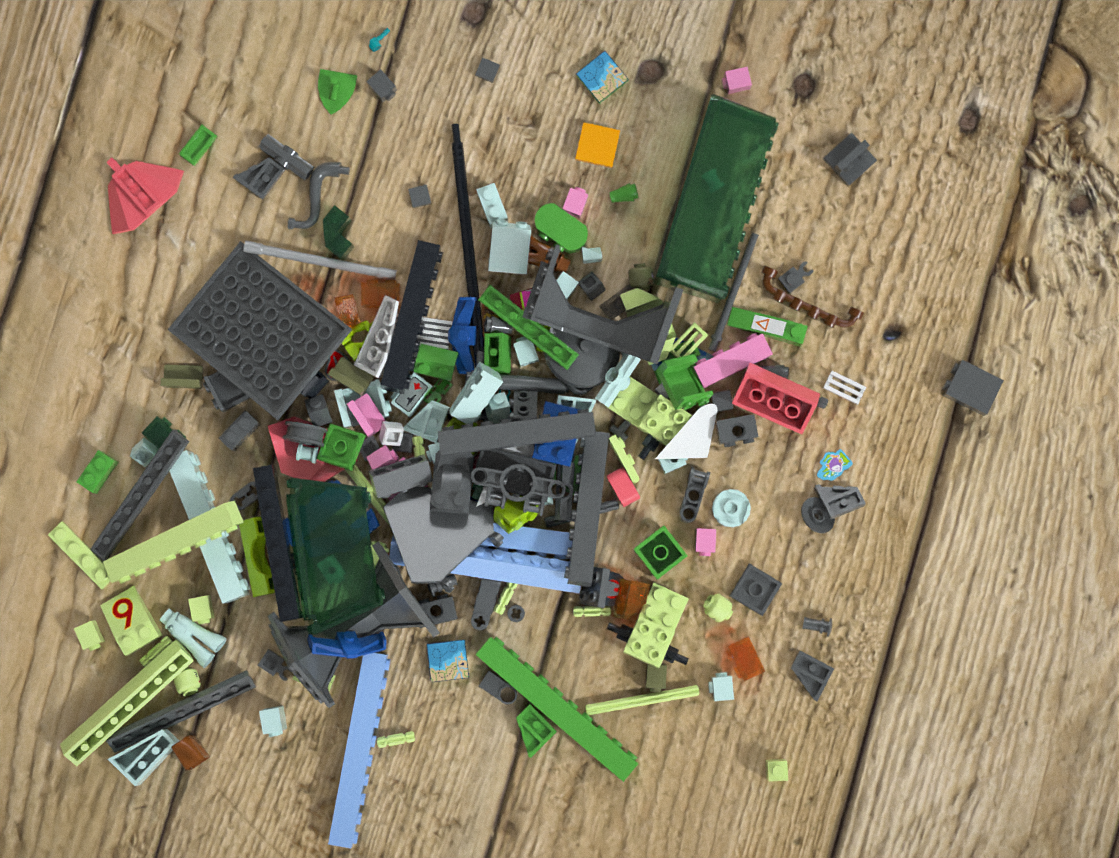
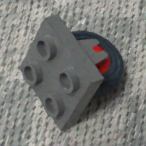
(602, 590)

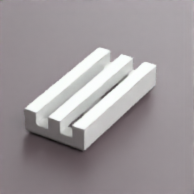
(859, 394)

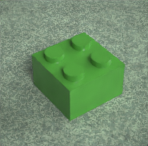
(660, 552)

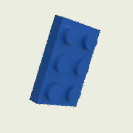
(560, 451)

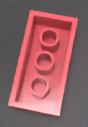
(776, 398)

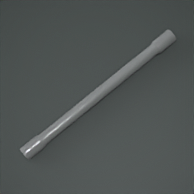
(379, 272)

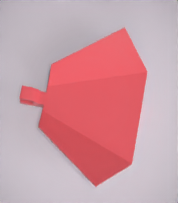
(138, 192)
(287, 451)

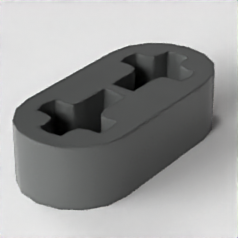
(243, 492)

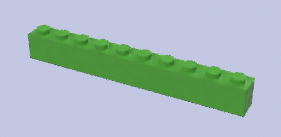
(557, 709)

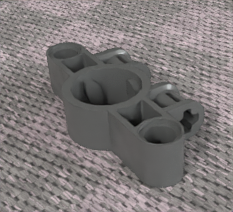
(539, 488)

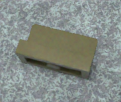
(182, 376)
(351, 376)

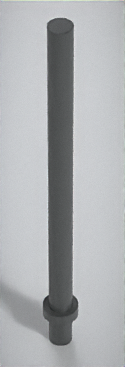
(716, 337)

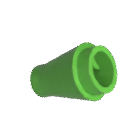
(624, 194)

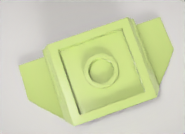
(639, 301)

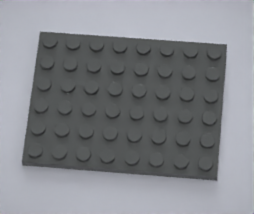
(259, 330)

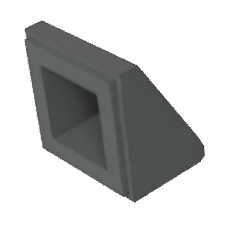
(591, 286)

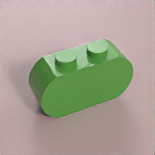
(560, 228)

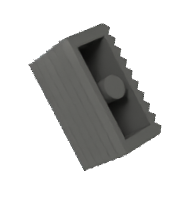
(239, 431)

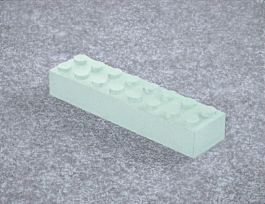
(219, 552)

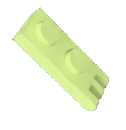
(626, 460)

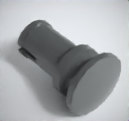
(436, 587)
(818, 625)

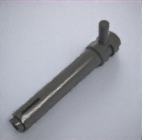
(526, 383)

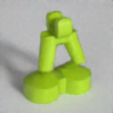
(352, 347)

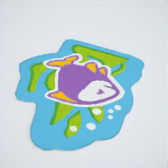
(833, 465)

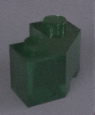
(333, 225)

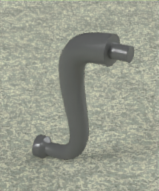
(326, 169)

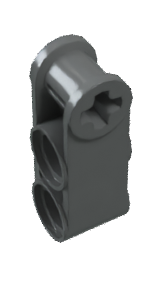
(694, 484)
(485, 602)

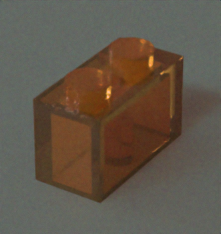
(373, 292)
(745, 658)

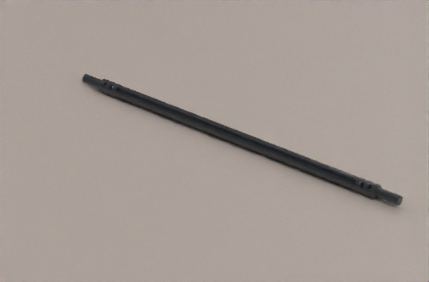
(467, 240)

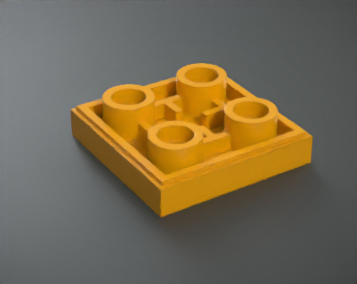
(597, 145)

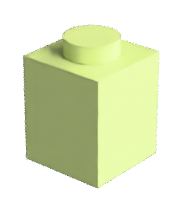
(201, 609)
(89, 635)
(776, 770)

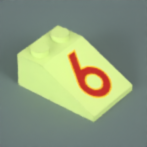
(130, 621)

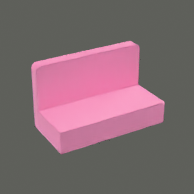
(366, 414)

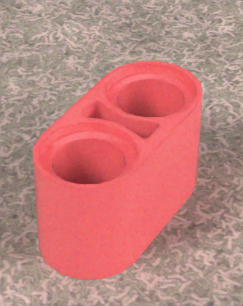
(623, 487)

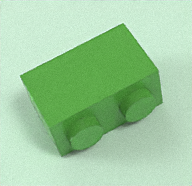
(498, 352)
(436, 362)
(97, 472)

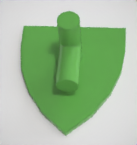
(335, 89)

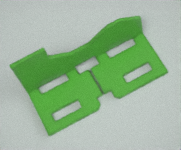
(438, 391)

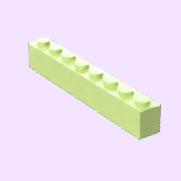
(173, 541)
(126, 702)

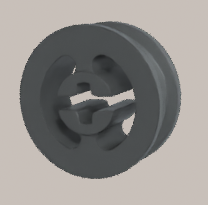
(304, 434)

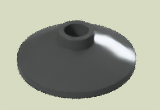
(816, 516)

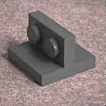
(850, 159)

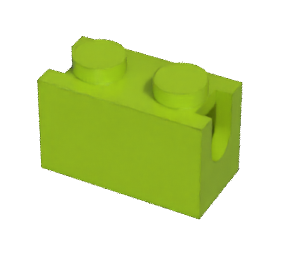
(512, 515)

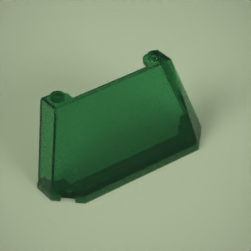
(331, 552)

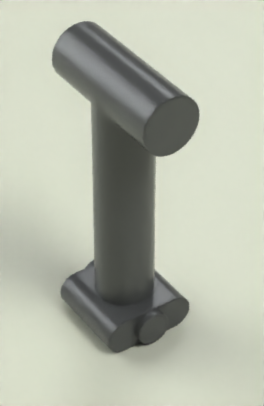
(619, 432)

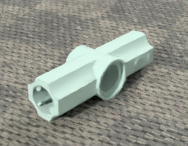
(617, 379)

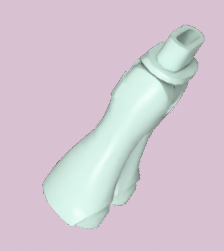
(183, 629)

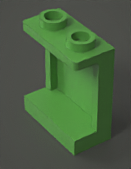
(682, 382)

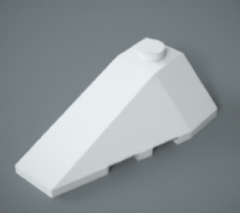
(377, 344)

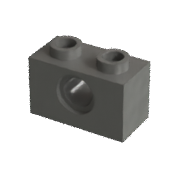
(746, 423)
(447, 606)

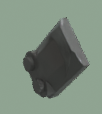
(452, 483)

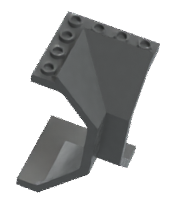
(637, 335)
(398, 611)

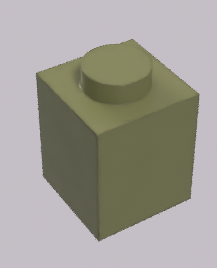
(656, 678)

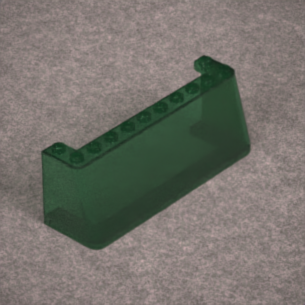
(716, 199)

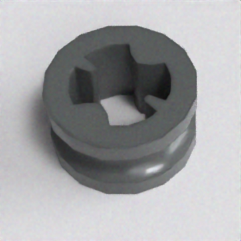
(521, 614)

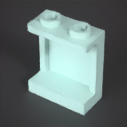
(509, 247)
(376, 394)

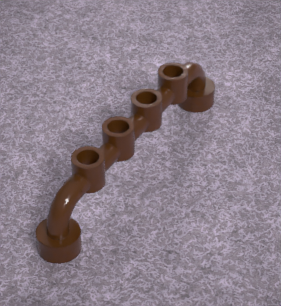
(813, 311)

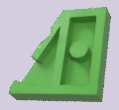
(534, 729)

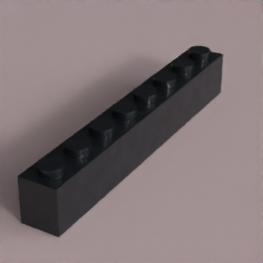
(411, 316)
(277, 543)

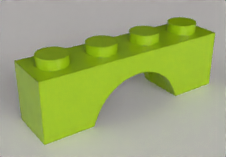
(254, 549)

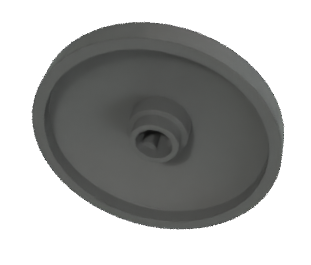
(590, 365)

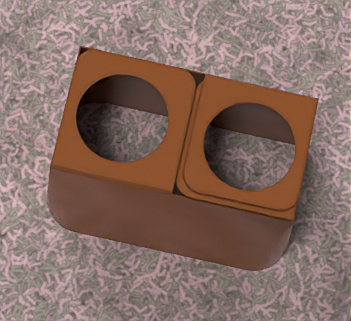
(190, 752)

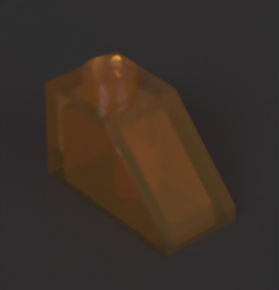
(348, 309)
(630, 598)

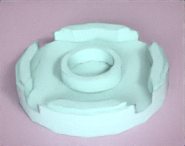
(731, 508)

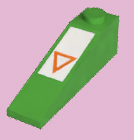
(769, 326)

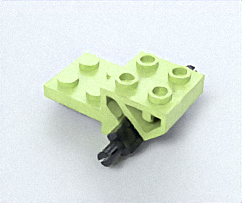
(650, 414)
(654, 628)

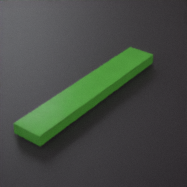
(530, 329)

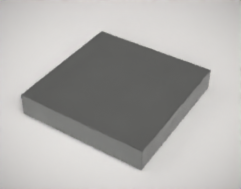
(755, 589)

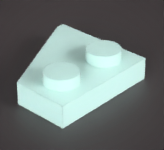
(428, 421)

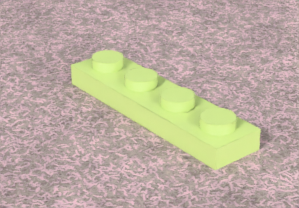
(80, 554)

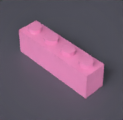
(733, 360)

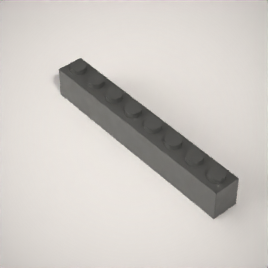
(518, 433)
(587, 510)

